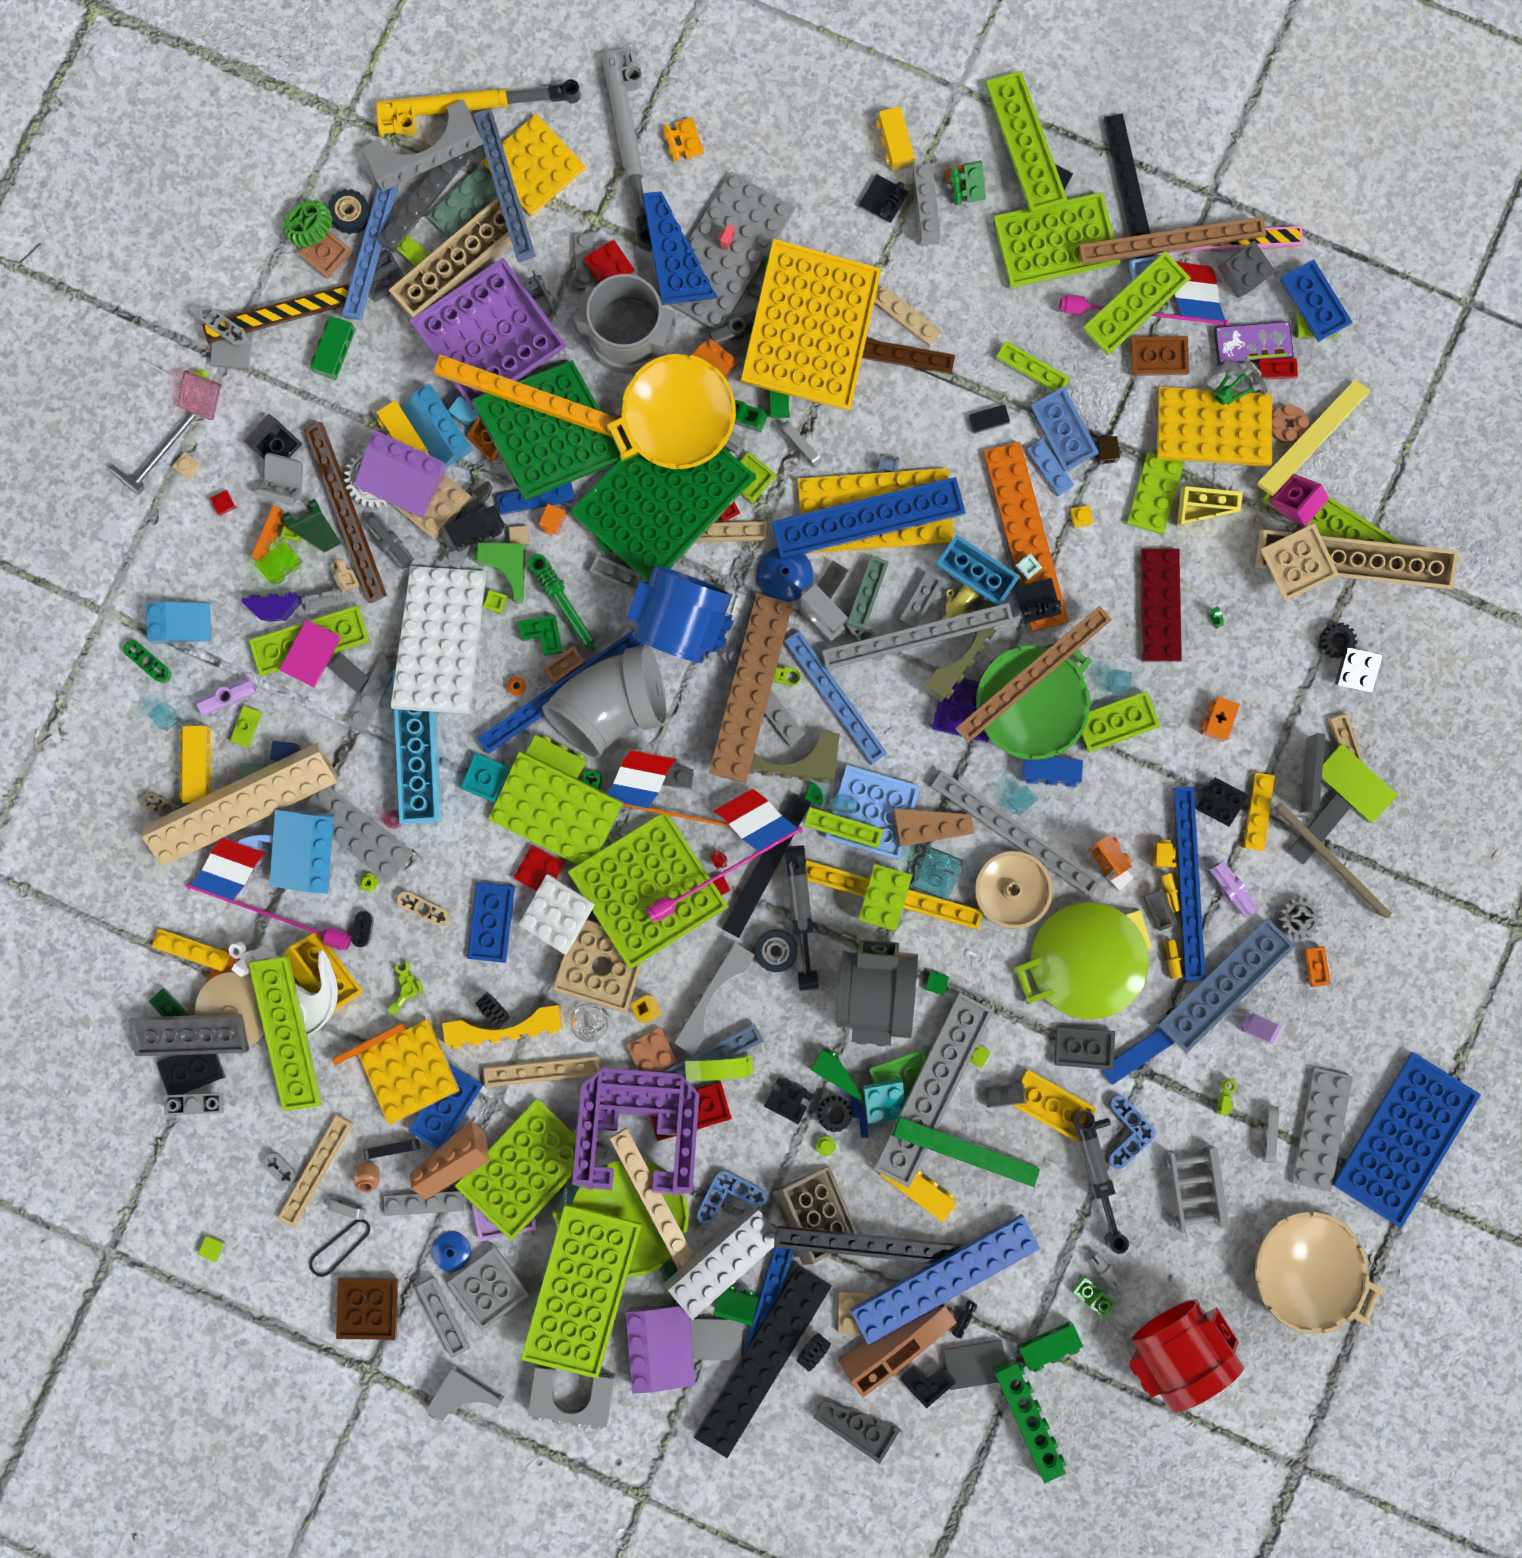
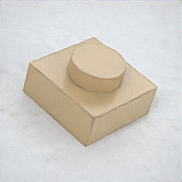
(186, 465)

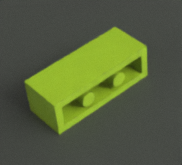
(557, 756)

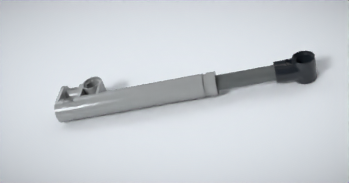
(618, 73)

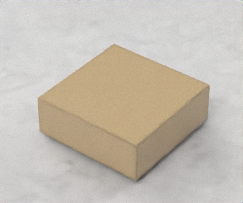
(519, 535)

